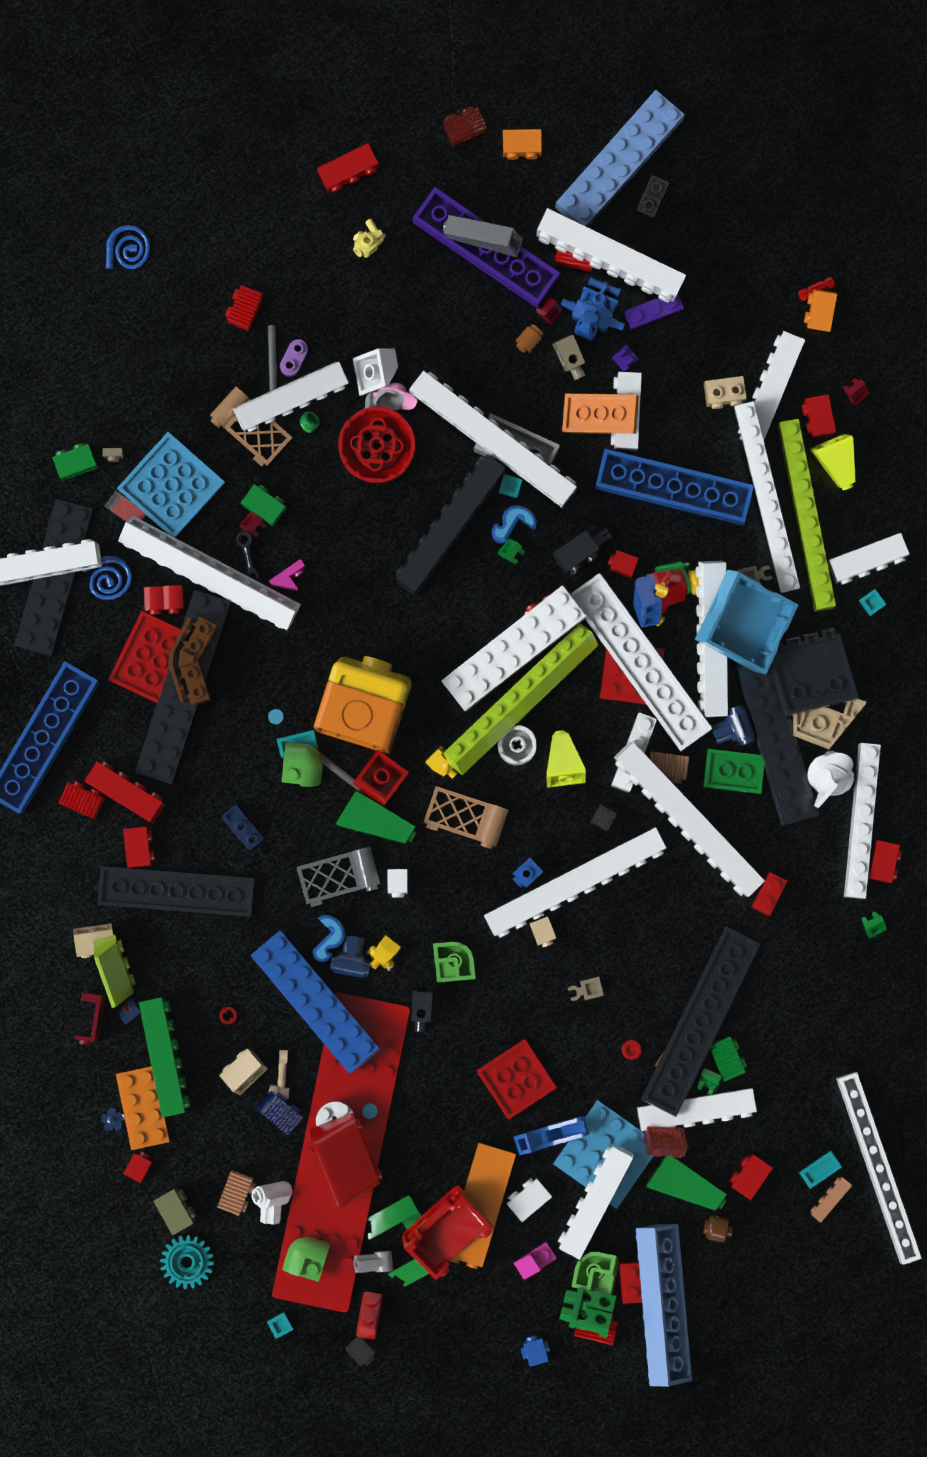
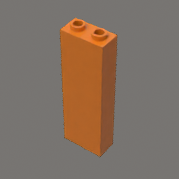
(486, 1189)

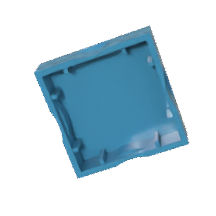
(746, 622)

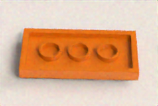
(600, 413)
(142, 1108)

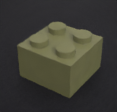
(175, 1210)

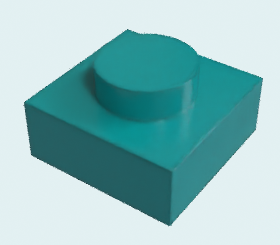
(510, 486)
(872, 602)
(280, 1325)

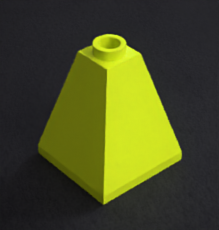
(837, 459)
(564, 762)

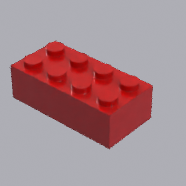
(124, 792)

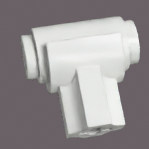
(270, 1199)

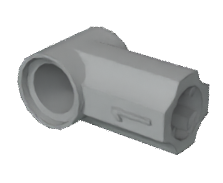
(379, 1261)

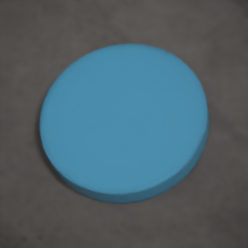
(275, 716)
(369, 1111)

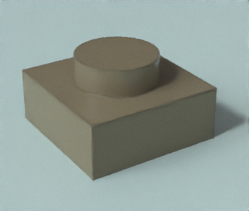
(113, 454)

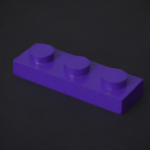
(652, 311)

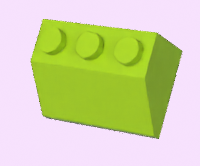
(113, 969)

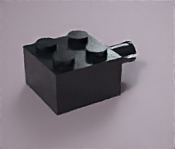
(580, 550)

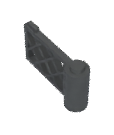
(363, 869)

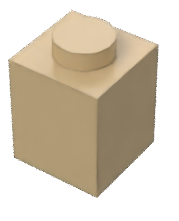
(543, 932)

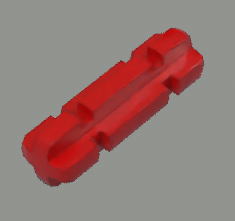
(827, 284)

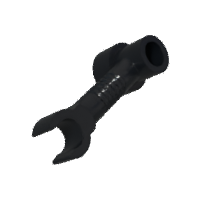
(248, 554)

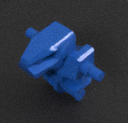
(594, 310)

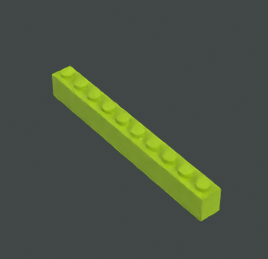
(806, 515)
(520, 699)

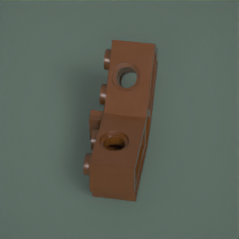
(190, 660)

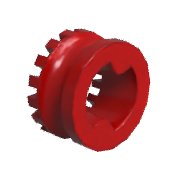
(224, 1010)

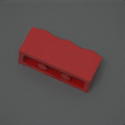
(348, 168)

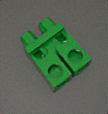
(590, 1311)

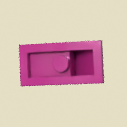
(284, 580)
(535, 1260)

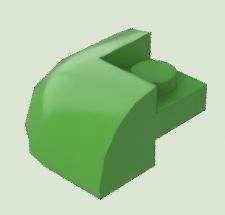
(302, 765)
(453, 962)
(306, 1257)
(596, 1272)

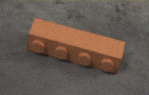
(832, 1197)

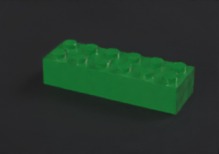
(163, 1056)

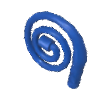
(132, 248)
(110, 582)

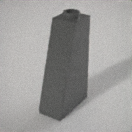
(483, 235)

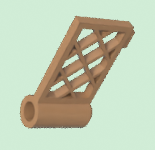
(225, 417)
(490, 824)

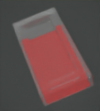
(123, 507)

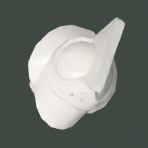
(830, 775)

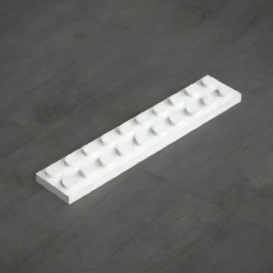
(640, 662)

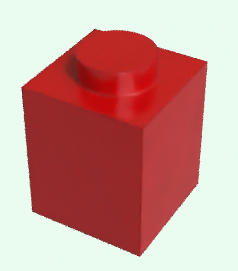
(622, 563)
(138, 1166)

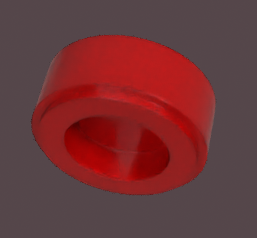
(631, 1049)

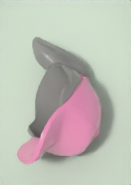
(392, 397)

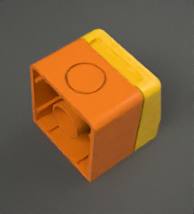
(363, 703)

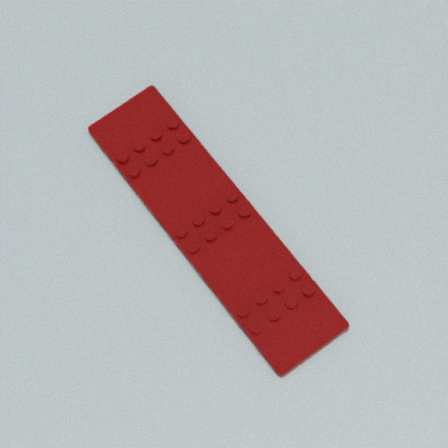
(312, 1204)

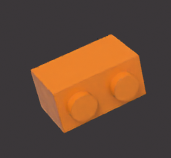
(522, 144)
(821, 310)

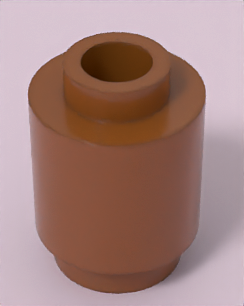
(529, 339)

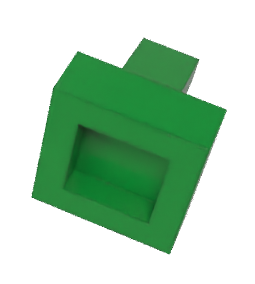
(510, 549)
(874, 926)
(709, 1080)

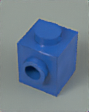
(532, 868)
(535, 1350)

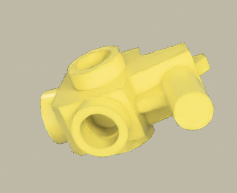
(368, 242)

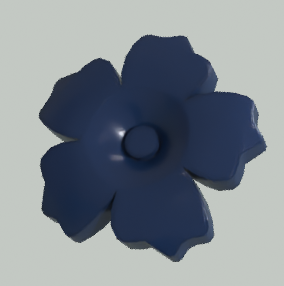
(112, 1119)

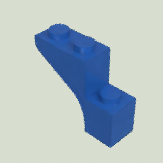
(551, 1135)

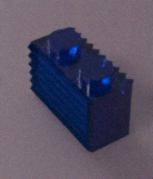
(280, 1112)

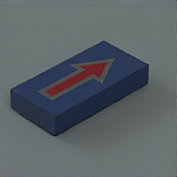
(128, 1010)

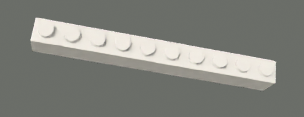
(493, 439)
(766, 496)
(209, 572)
(689, 819)
(578, 880)
(878, 1168)

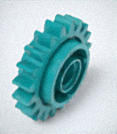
(190, 1249)

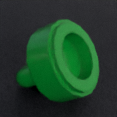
(309, 421)

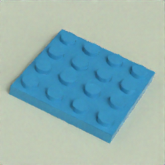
(171, 485)
(583, 1154)

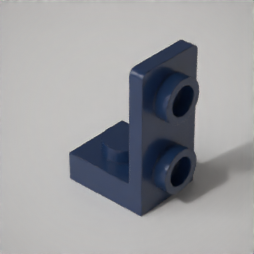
(242, 827)

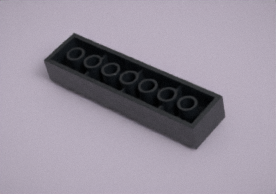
(450, 525)

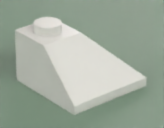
(375, 369)

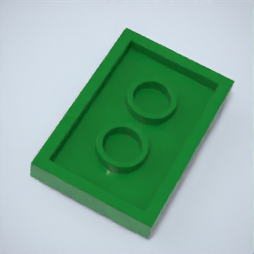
(734, 771)

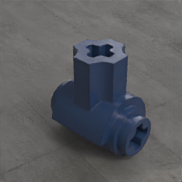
(735, 727)
(350, 960)

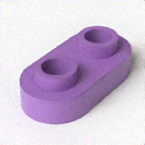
(293, 357)

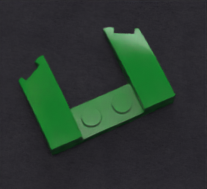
(400, 1211)

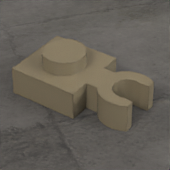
(755, 575)
(589, 988)

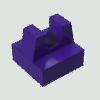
(625, 358)

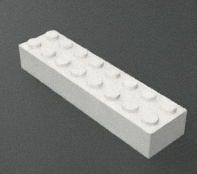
(609, 255)
(514, 648)

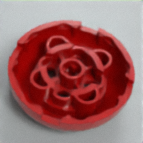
(378, 422)

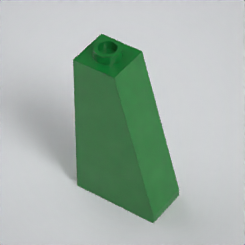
(371, 818)
(682, 1182)

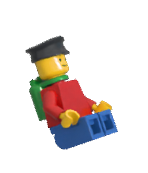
(662, 589)

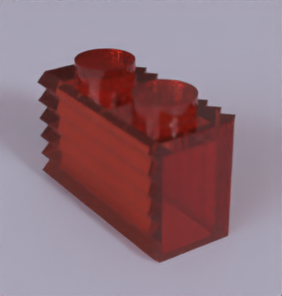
(464, 126)
(665, 1141)

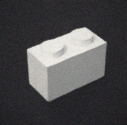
(397, 882)
(528, 1199)

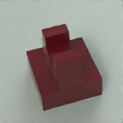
(550, 311)
(857, 391)
(251, 522)

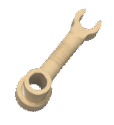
(282, 1075)

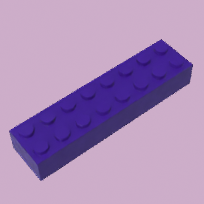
(522, 274)

